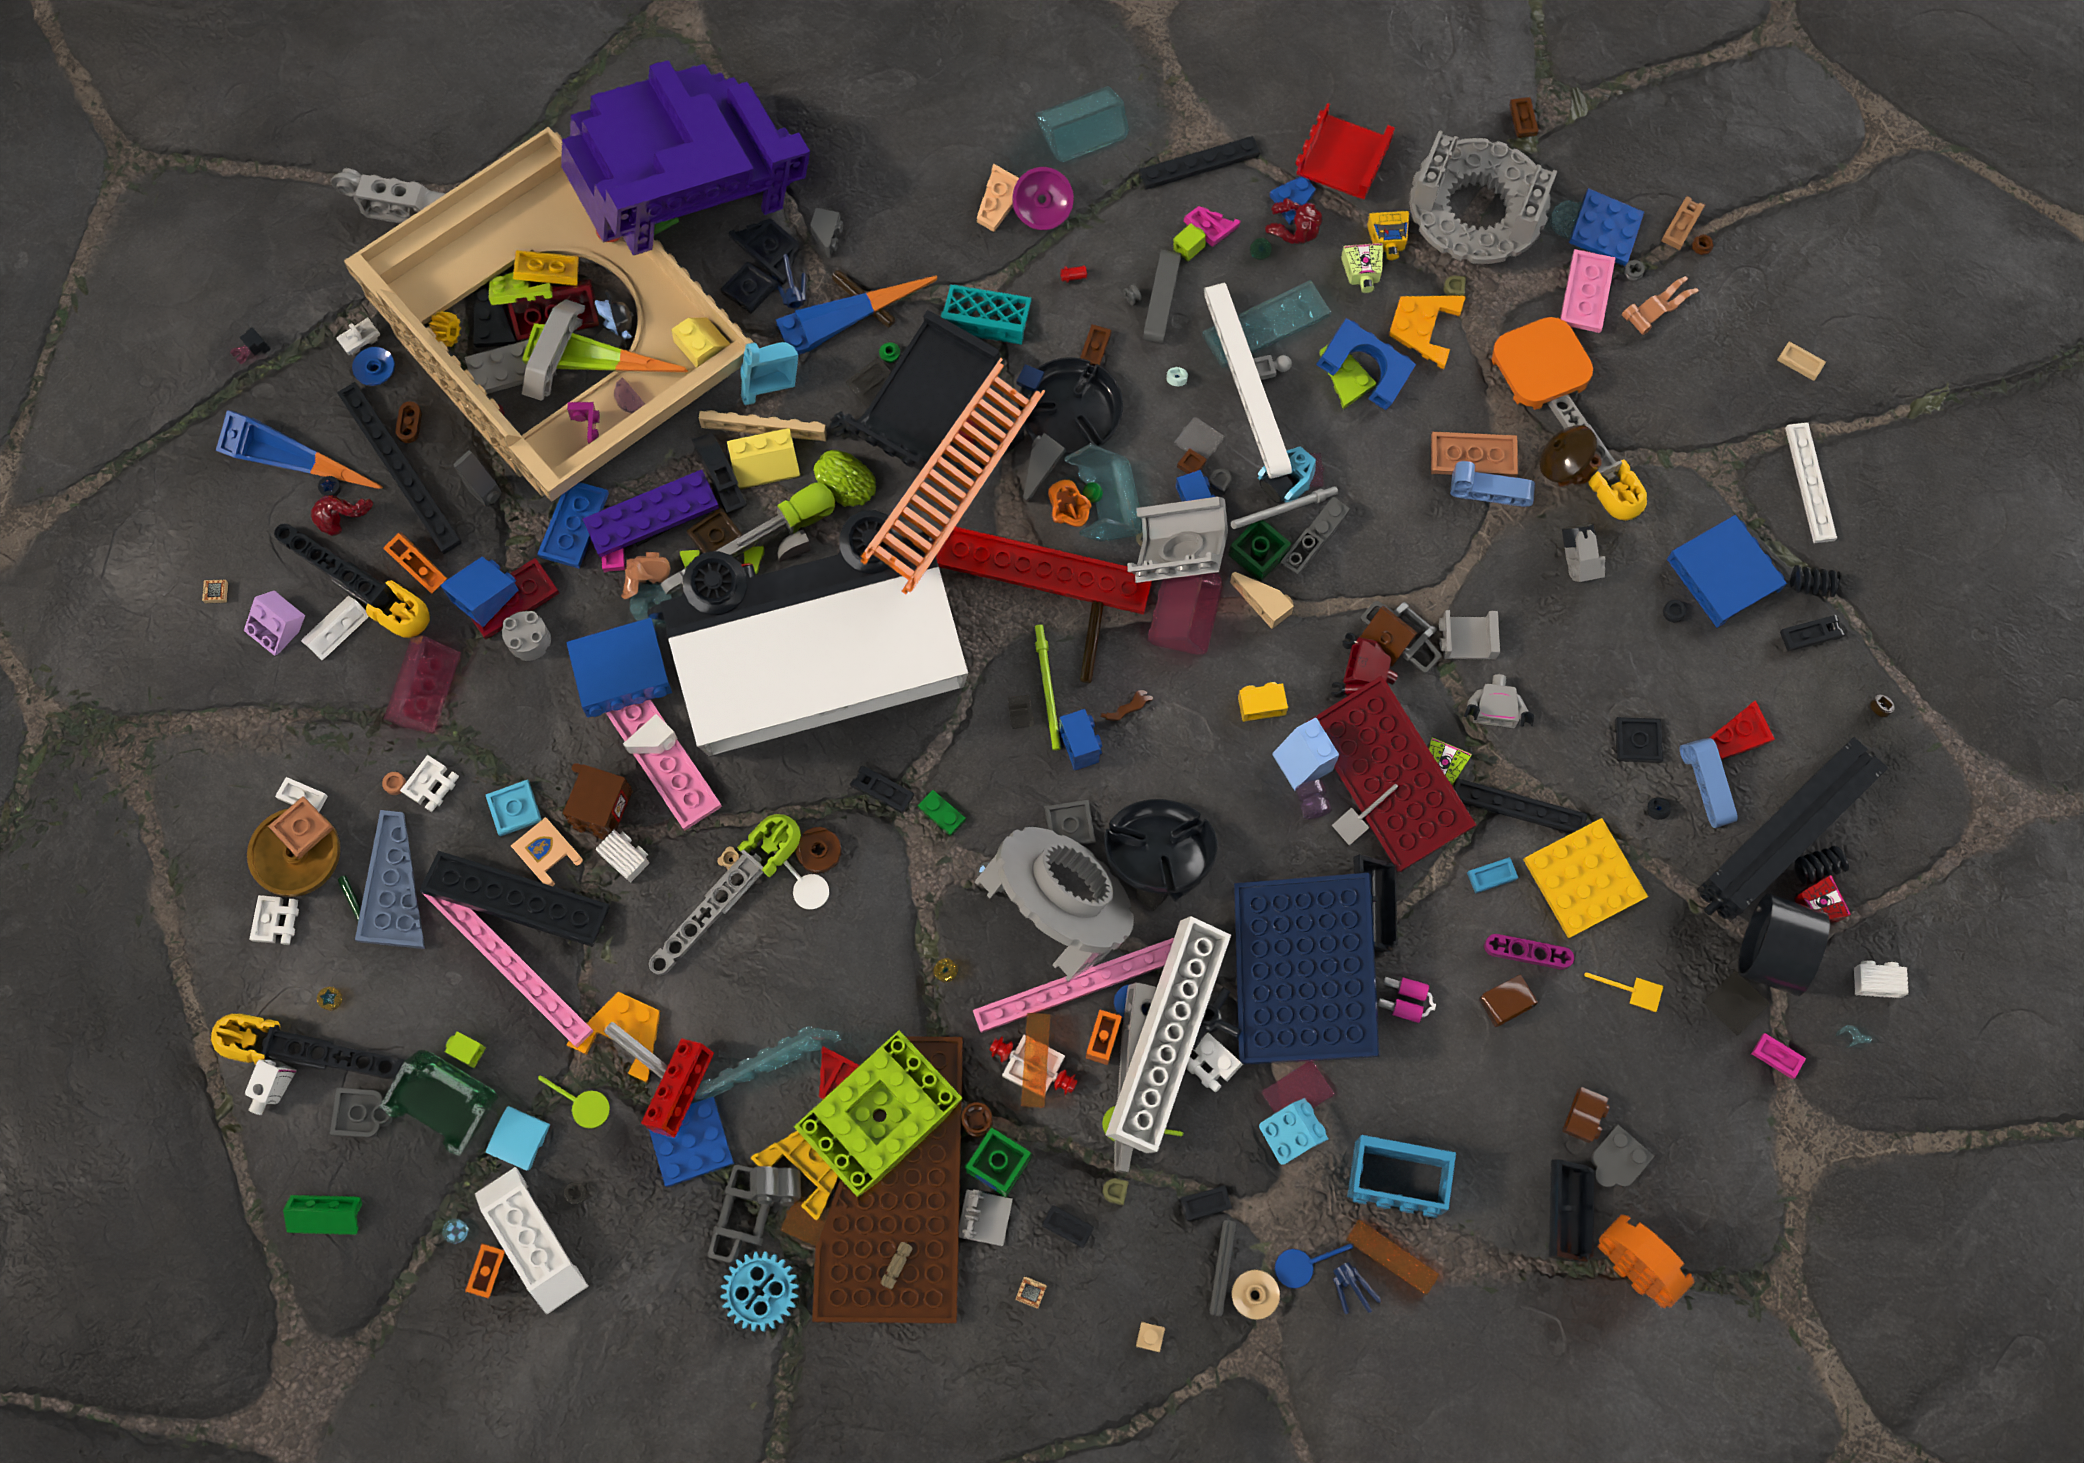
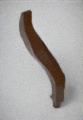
(1136, 704)

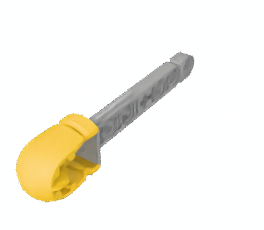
(1625, 498)

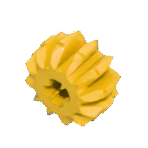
(445, 327)

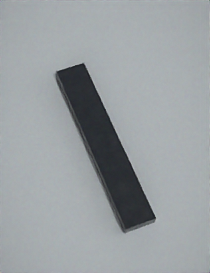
(1519, 807)

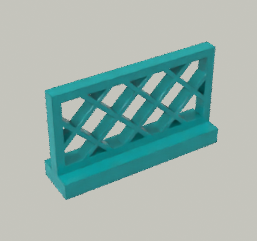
(983, 326)

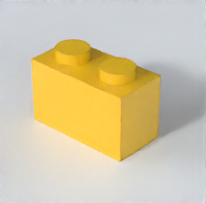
(1262, 701)

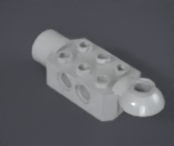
(383, 197)

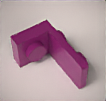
(585, 411)

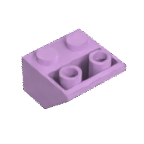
(273, 621)

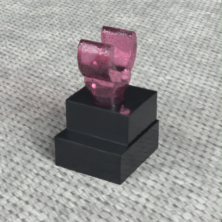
(253, 343)

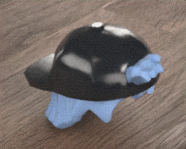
(616, 315)

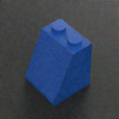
(480, 590)

